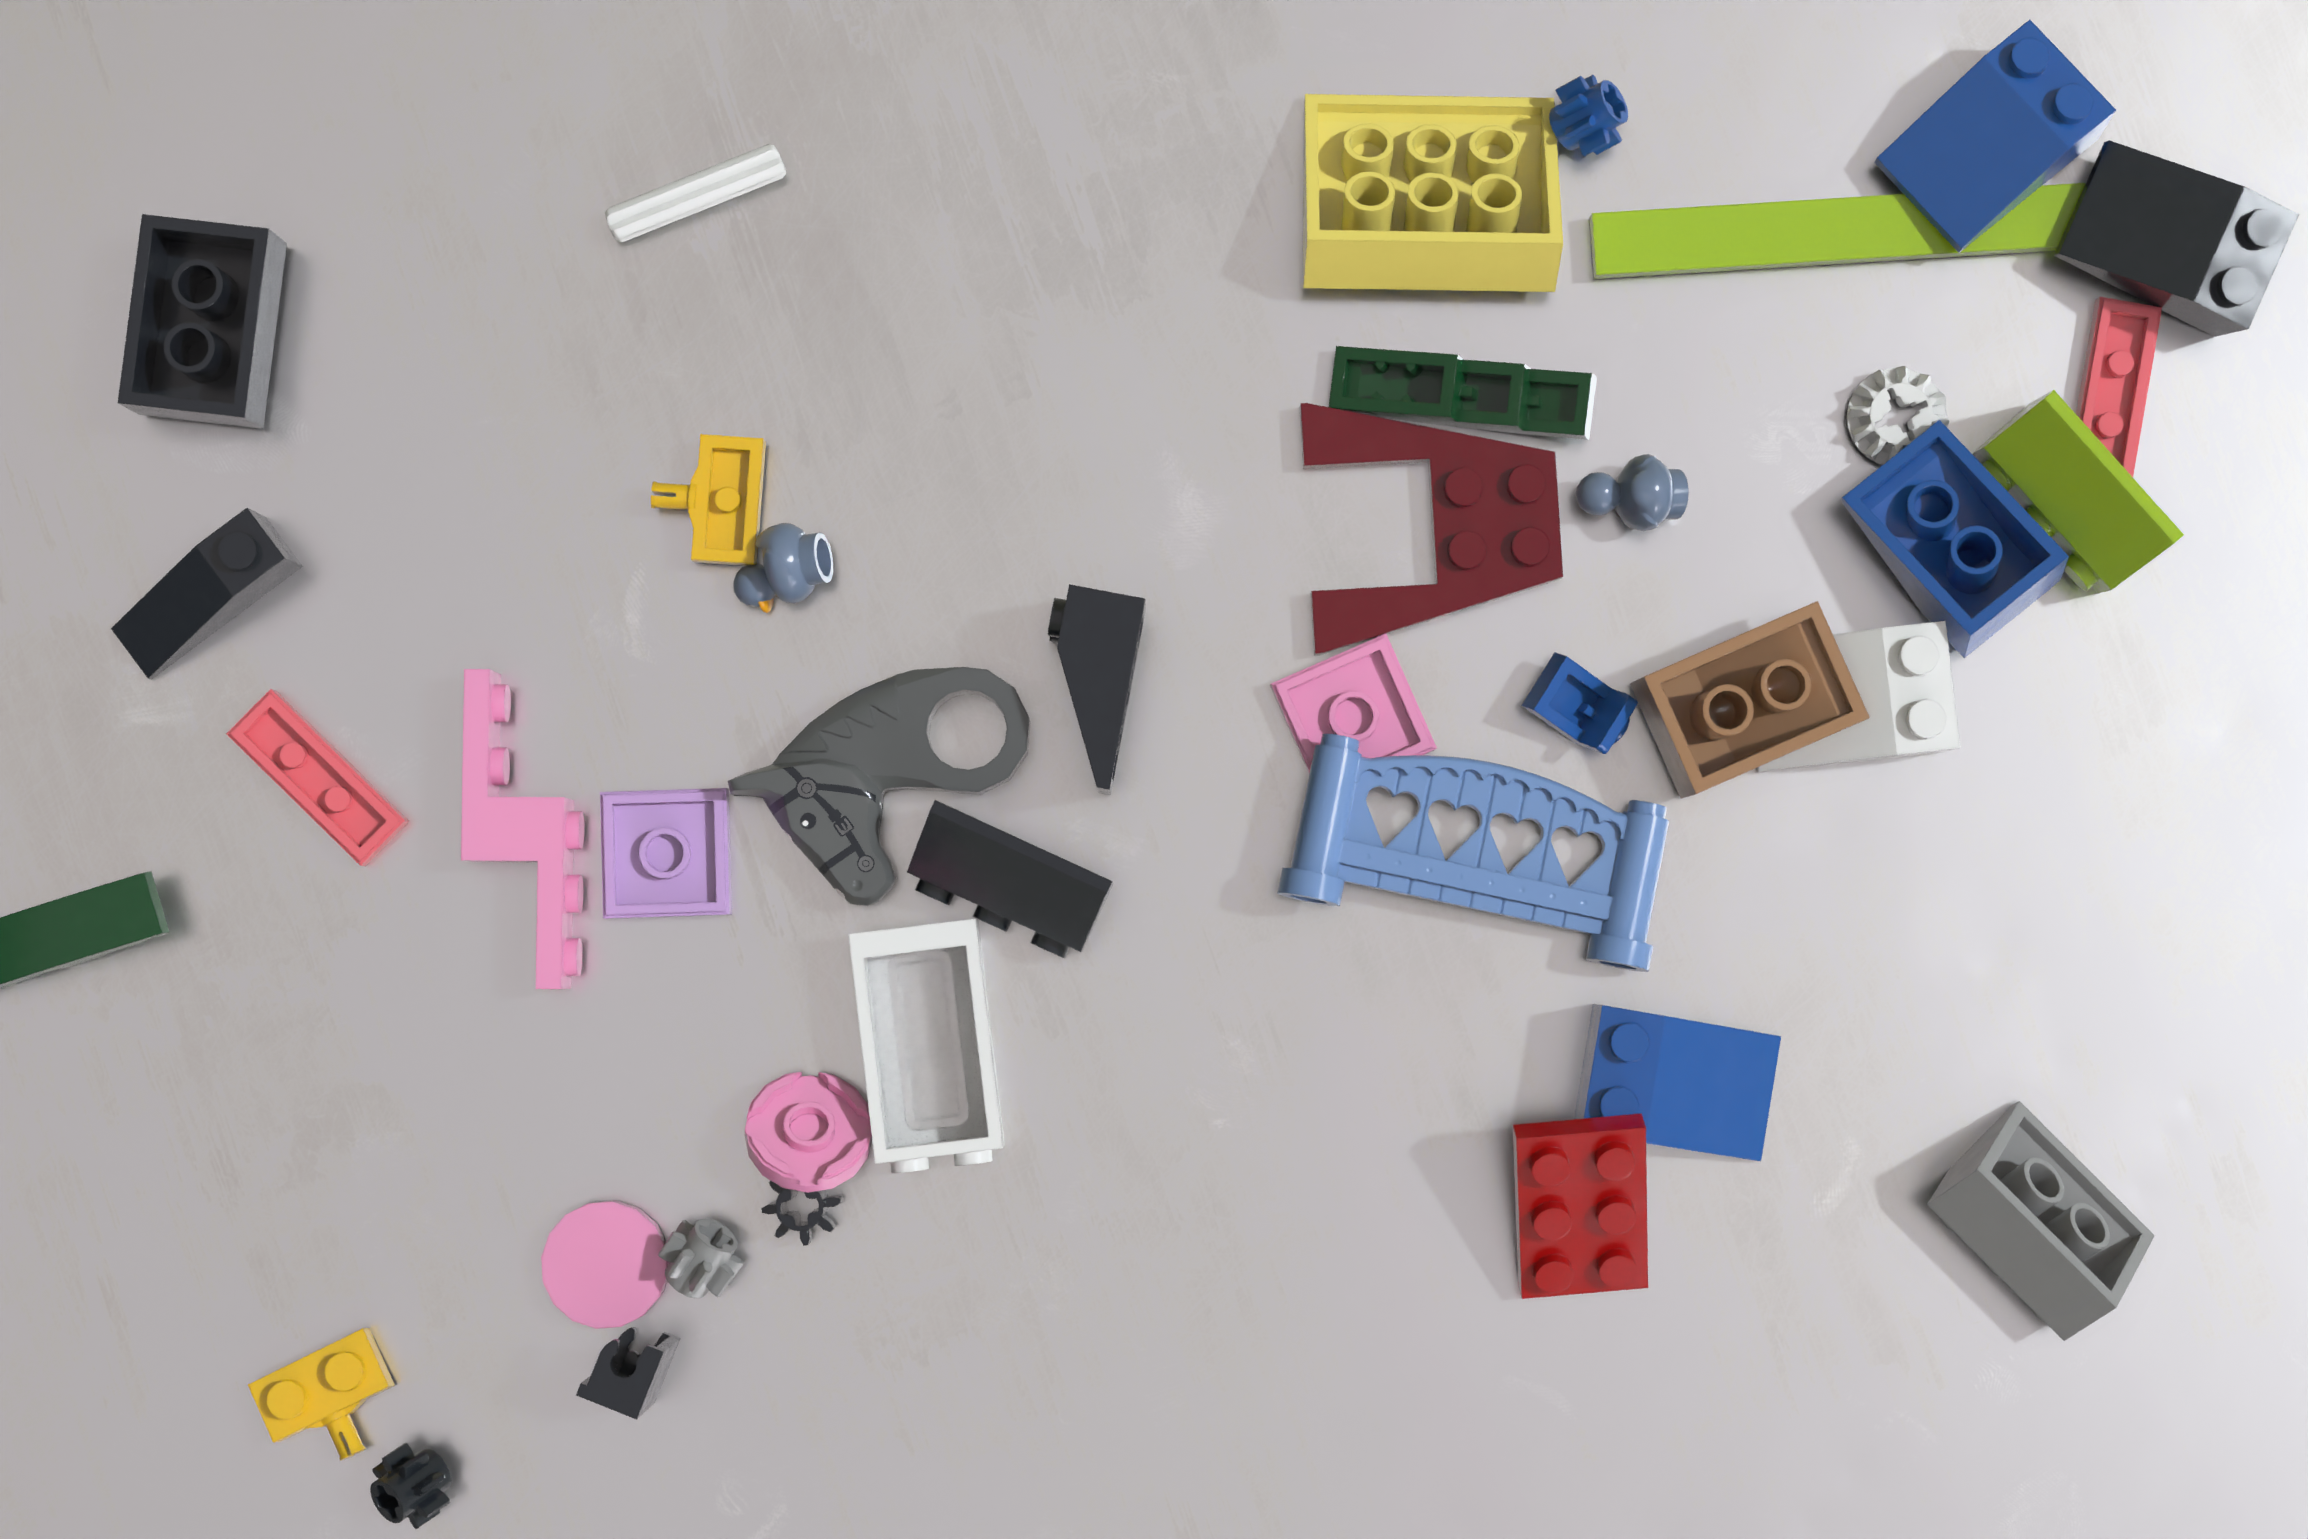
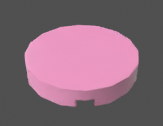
(808, 1131)
(604, 1264)

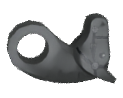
(837, 769)

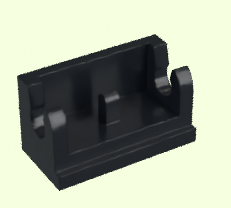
(627, 1379)

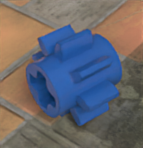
(1588, 115)

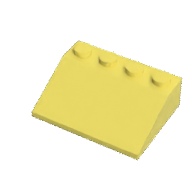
(1430, 193)

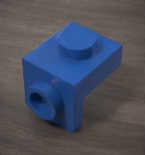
(1580, 705)

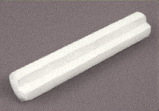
(695, 193)

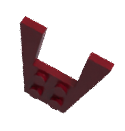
(1489, 521)

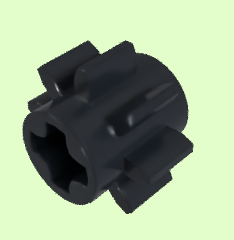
(792, 1219)
(410, 1485)

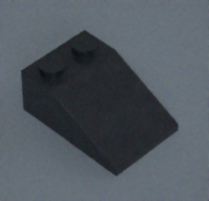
(2177, 238)
(1098, 652)

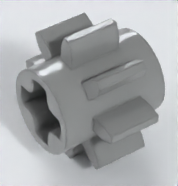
(701, 1258)

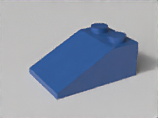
(1996, 136)
(1955, 538)
(1688, 1078)

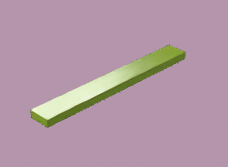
(1809, 234)

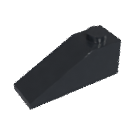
(205, 591)

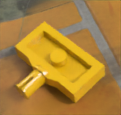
(721, 499)
(324, 1391)

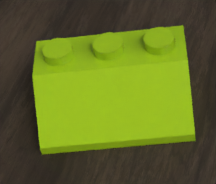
(2077, 493)

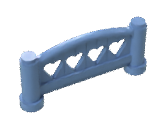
(1342, 845)

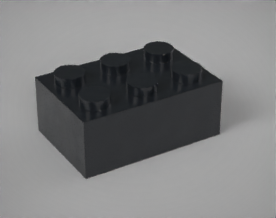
(202, 321)

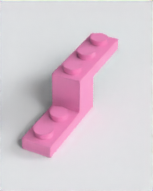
(520, 828)

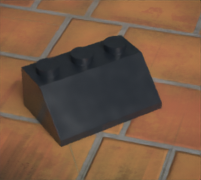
(1007, 880)

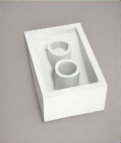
(1907, 694)

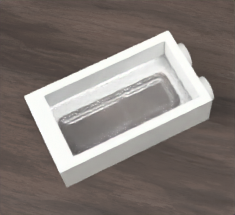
(927, 1044)

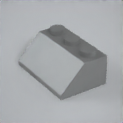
(2042, 1222)

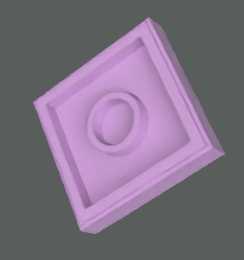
(665, 853)

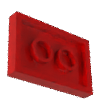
(1581, 1205)

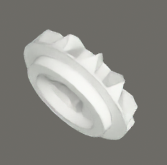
(1871, 404)

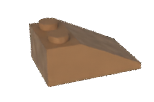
(1749, 700)

